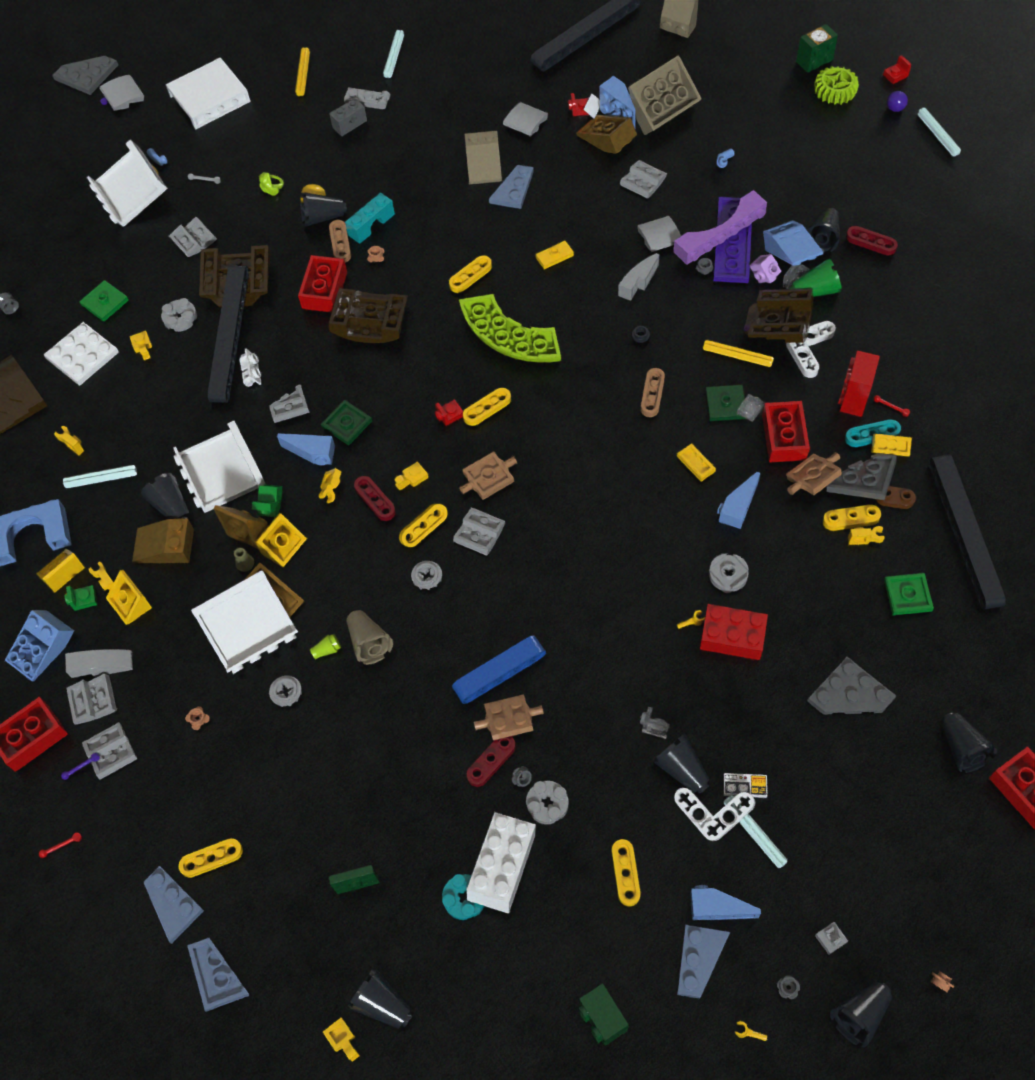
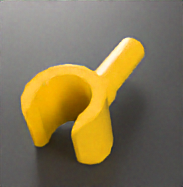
(694, 620)
(748, 1032)

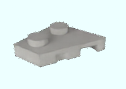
(289, 406)

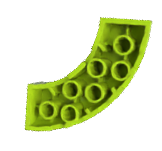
(508, 335)

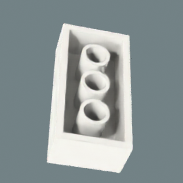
(501, 862)

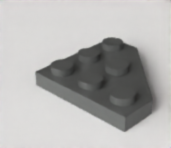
(86, 74)
(866, 478)
(851, 692)

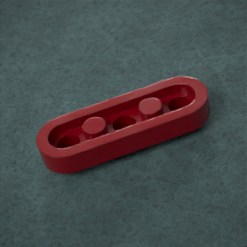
(871, 240)
(373, 492)
(487, 768)

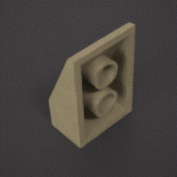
(679, 16)
(483, 157)

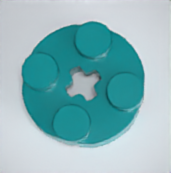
(451, 898)

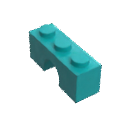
(360, 223)

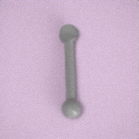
(217, 179)

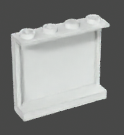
(208, 92)
(128, 186)
(219, 469)
(245, 622)

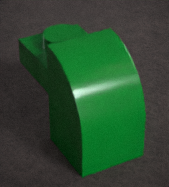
(268, 500)

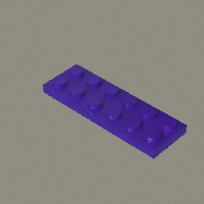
(733, 255)

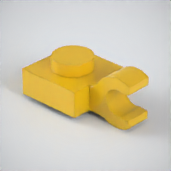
(141, 344)
(71, 441)
(412, 475)
(329, 482)
(864, 536)
(106, 582)
(340, 1036)

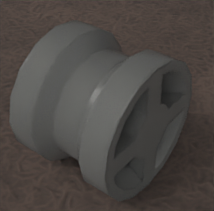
(8, 303)

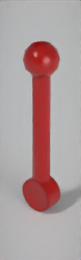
(905, 412)
(76, 837)

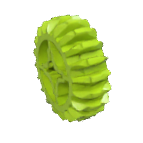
(836, 85)

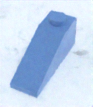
(310, 447)
(738, 503)
(716, 905)

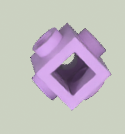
(765, 268)

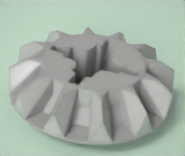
(423, 568)
(277, 688)

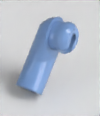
(722, 158)
(158, 160)

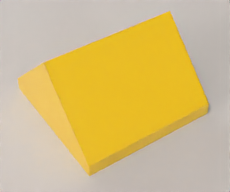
(280, 540)
(60, 570)
(127, 599)

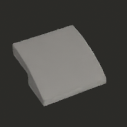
(122, 92)
(525, 118)
(643, 179)
(659, 233)
(192, 237)
(479, 531)
(91, 699)
(112, 748)

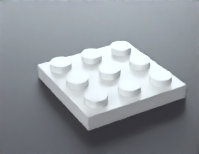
(81, 353)

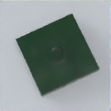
(724, 402)
(346, 422)
(354, 879)

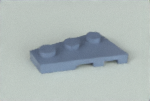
(514, 188)
(172, 904)
(699, 958)
(214, 977)

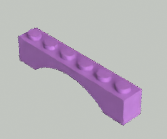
(694, 244)

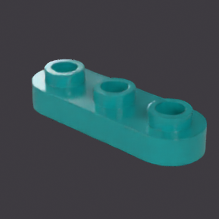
(863, 432)

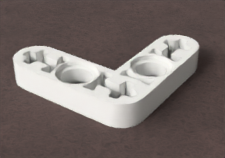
(803, 347)
(709, 819)

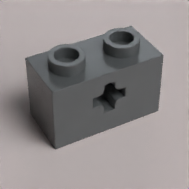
(348, 117)

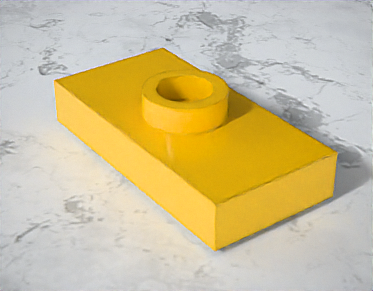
(554, 255)
(891, 445)
(696, 462)

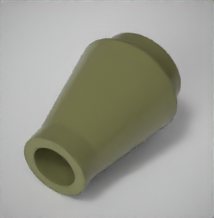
(243, 561)

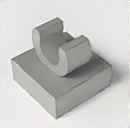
(831, 938)

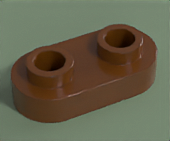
(896, 498)

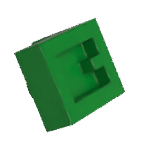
(81, 597)

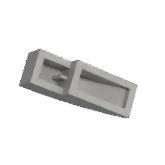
(638, 277)
(98, 662)

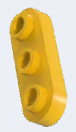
(472, 269)
(490, 401)
(845, 521)
(430, 523)
(201, 858)
(628, 863)

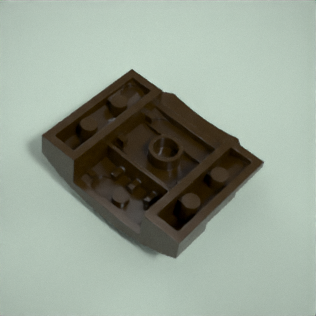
(215, 267)
(781, 315)
(367, 316)
(17, 395)

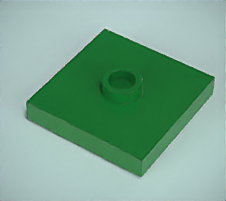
(104, 300)
(908, 594)

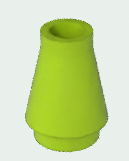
(326, 646)

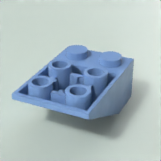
(616, 99)
(791, 243)
(38, 643)

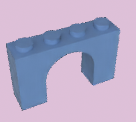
(49, 514)

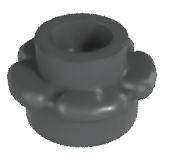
(704, 266)
(521, 776)
(784, 992)

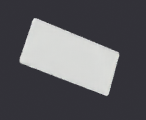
(592, 106)

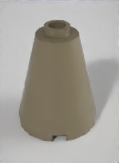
(368, 638)

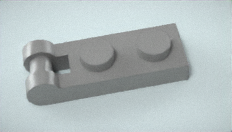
(368, 98)

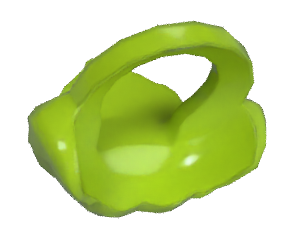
(266, 186)

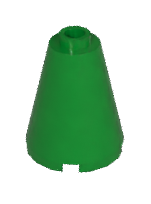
(820, 279)

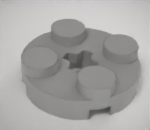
(176, 307)
(724, 582)
(544, 790)

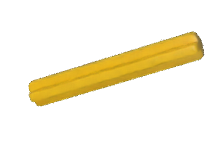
(302, 71)
(738, 353)

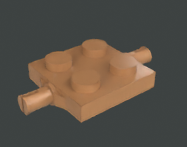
(814, 474)
(488, 475)
(508, 717)

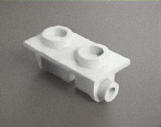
(249, 364)

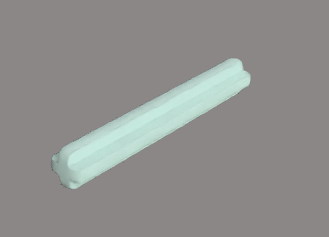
(393, 54)
(939, 132)
(100, 476)
(759, 836)

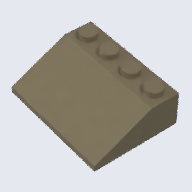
(663, 95)

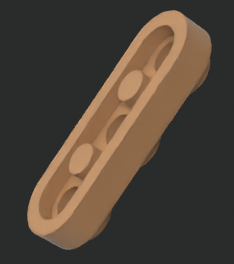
(340, 240)
(655, 387)

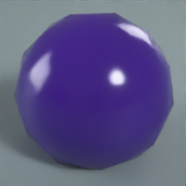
(897, 101)

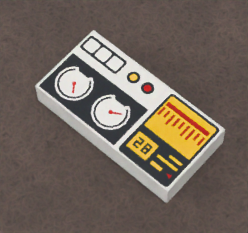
(752, 784)

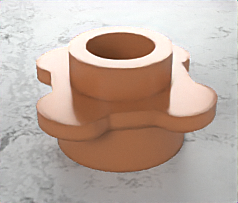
(375, 254)
(197, 712)
(942, 981)

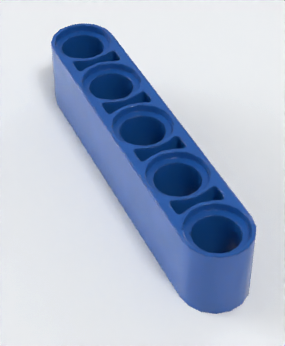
(498, 669)

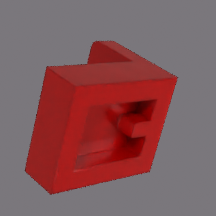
(898, 71)
(577, 105)
(449, 412)

